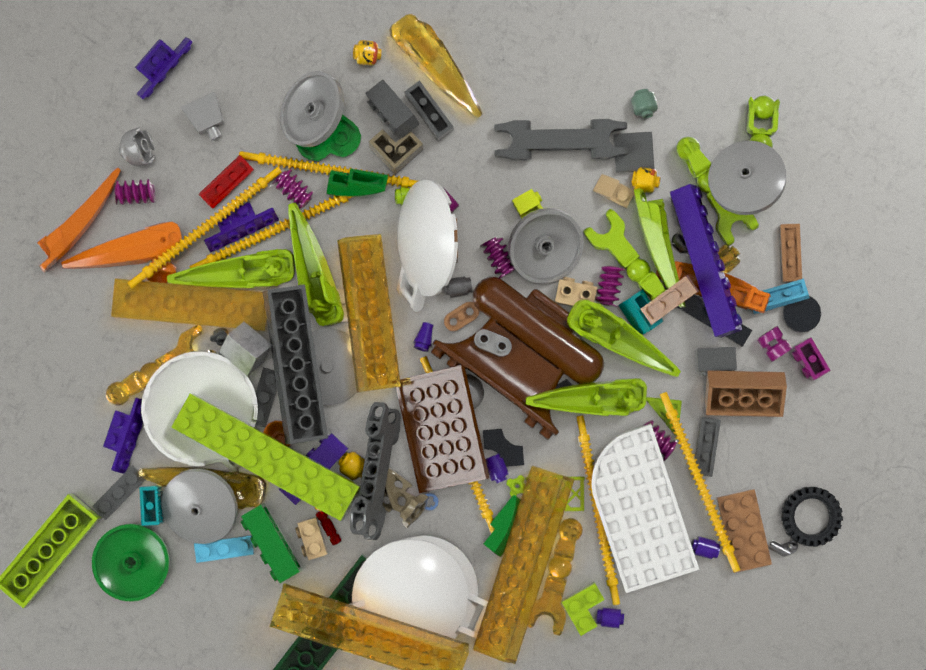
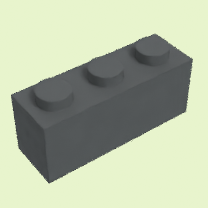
(391, 109)
(429, 110)

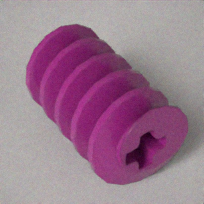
(293, 188)
(135, 192)
(499, 256)
(609, 285)
(665, 446)

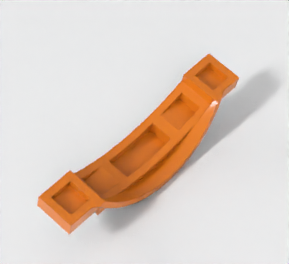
(744, 293)

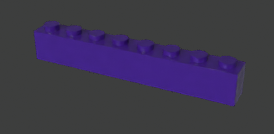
(706, 261)

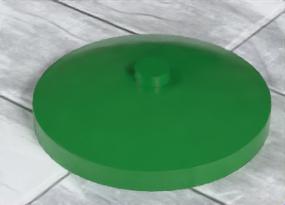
(130, 562)

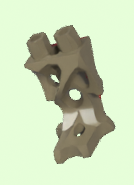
(413, 505)

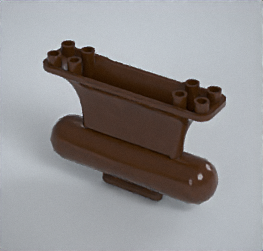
(539, 346)

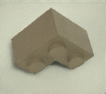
(395, 154)

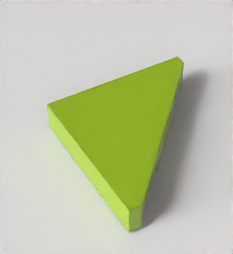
(659, 408)

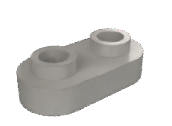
(492, 343)

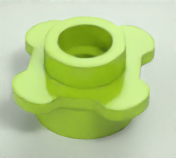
(512, 482)

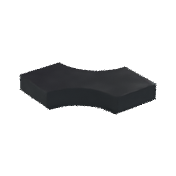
(496, 441)

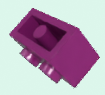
(810, 359)

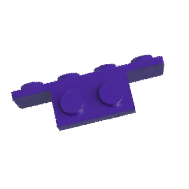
(158, 62)
(239, 225)
(123, 436)

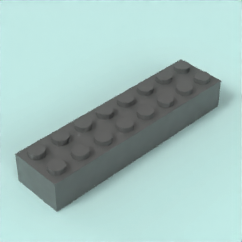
(295, 364)

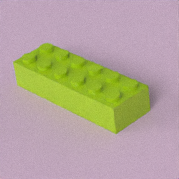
(47, 550)

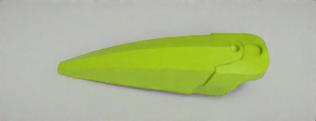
(656, 234)
(246, 271)
(314, 271)
(614, 333)
(595, 398)

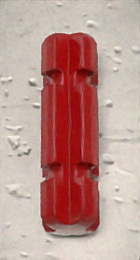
(328, 527)

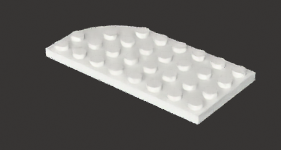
(640, 511)

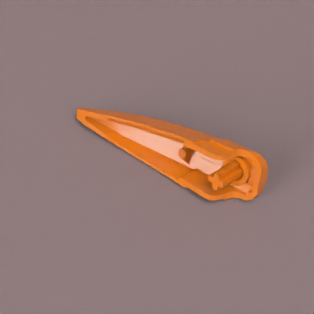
(68, 233)
(129, 249)

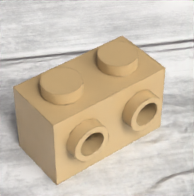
(570, 292)
(312, 538)

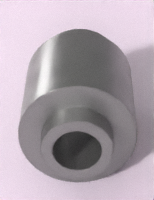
(458, 287)

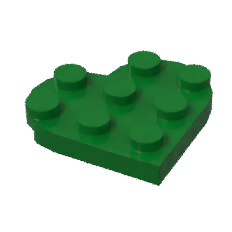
(341, 143)

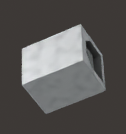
(245, 348)

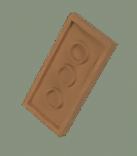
(745, 529)

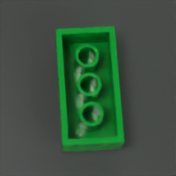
(271, 543)

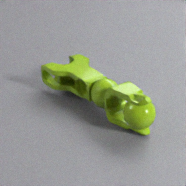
(763, 108)
(698, 165)
(615, 242)

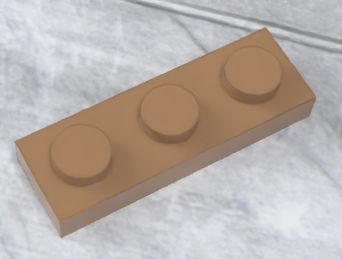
(790, 252)
(669, 299)

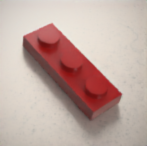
(226, 181)

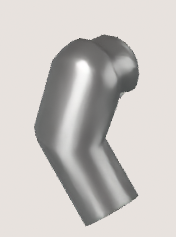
(679, 243)
(784, 549)

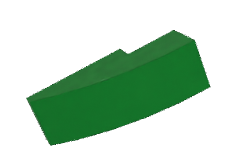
(356, 183)
(502, 523)

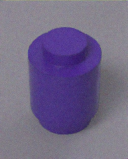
(496, 468)
(705, 547)
(610, 617)

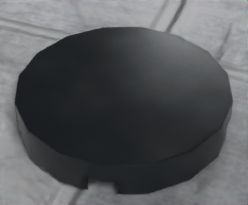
(802, 315)

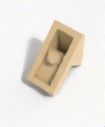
(614, 191)

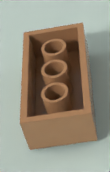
(745, 393)

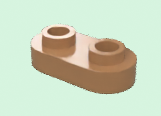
(461, 316)

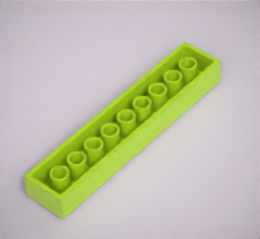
(266, 457)

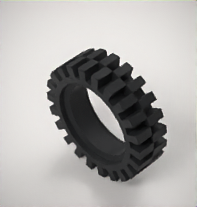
(832, 527)

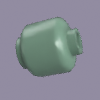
(644, 103)

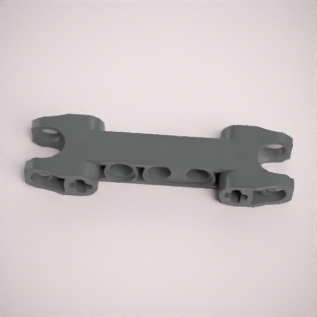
(591, 139)
(381, 437)

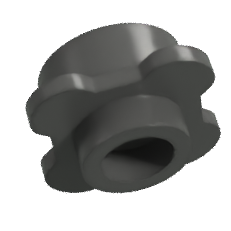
(219, 336)

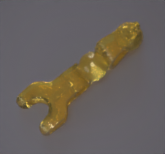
(119, 392)
(559, 569)

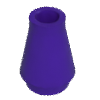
(423, 340)

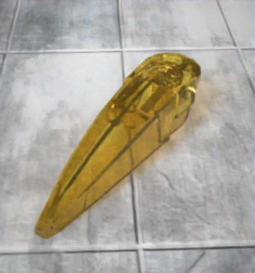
(429, 53)
(247, 488)

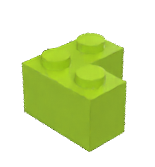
(578, 605)

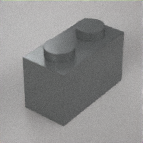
(715, 359)

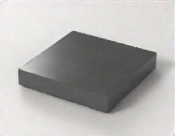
(639, 151)

